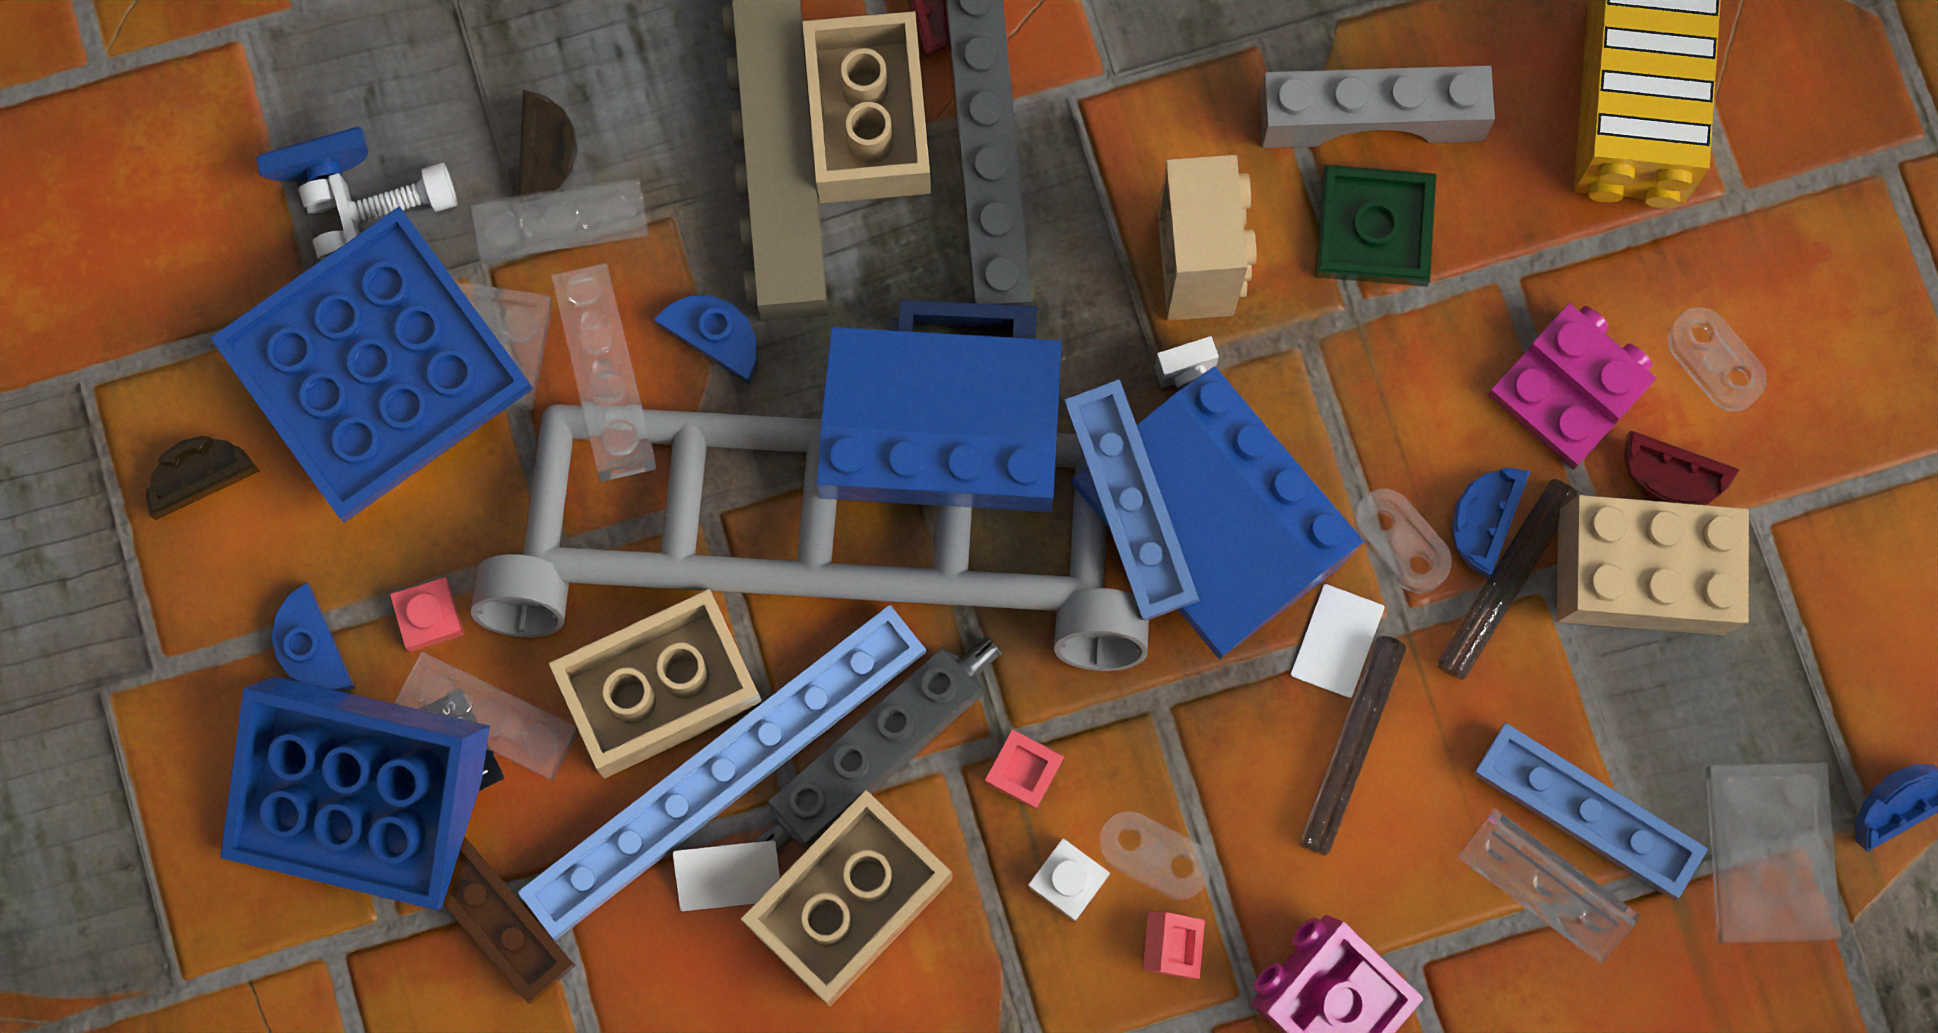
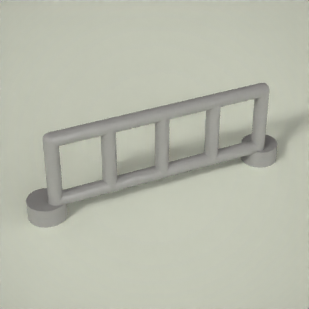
(530, 591)

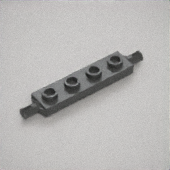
(878, 745)

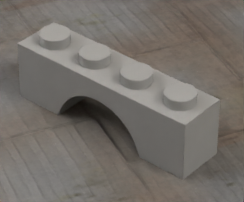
(1426, 101)

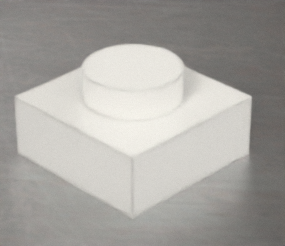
(1185, 363)
(1068, 880)

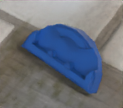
(315, 157)
(715, 331)
(1484, 517)
(306, 643)
(1897, 804)

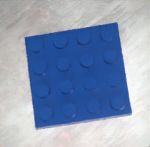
(371, 364)

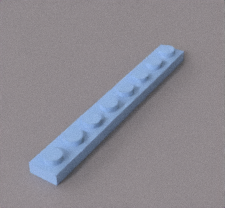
(721, 772)

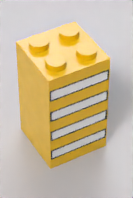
(1647, 99)

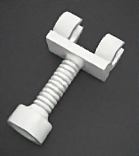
(325, 194)

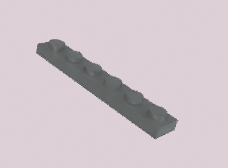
(988, 152)

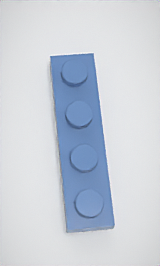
(1132, 500)
(1590, 812)

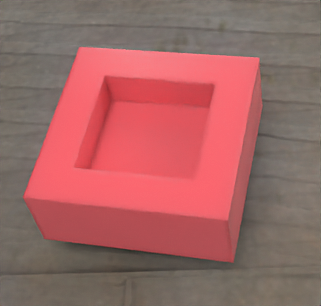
(427, 614)
(1024, 769)
(1173, 945)

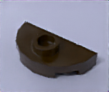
(546, 145)
(195, 471)

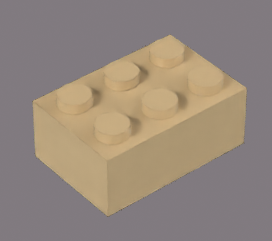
(866, 107)
(1203, 236)
(1653, 565)
(655, 684)
(847, 898)

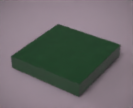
(1376, 225)

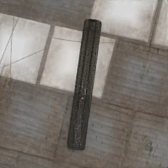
(1505, 581)
(1352, 745)

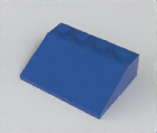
(940, 419)
(1240, 509)
(352, 790)

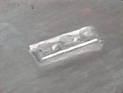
(559, 219)
(516, 727)
(1548, 886)

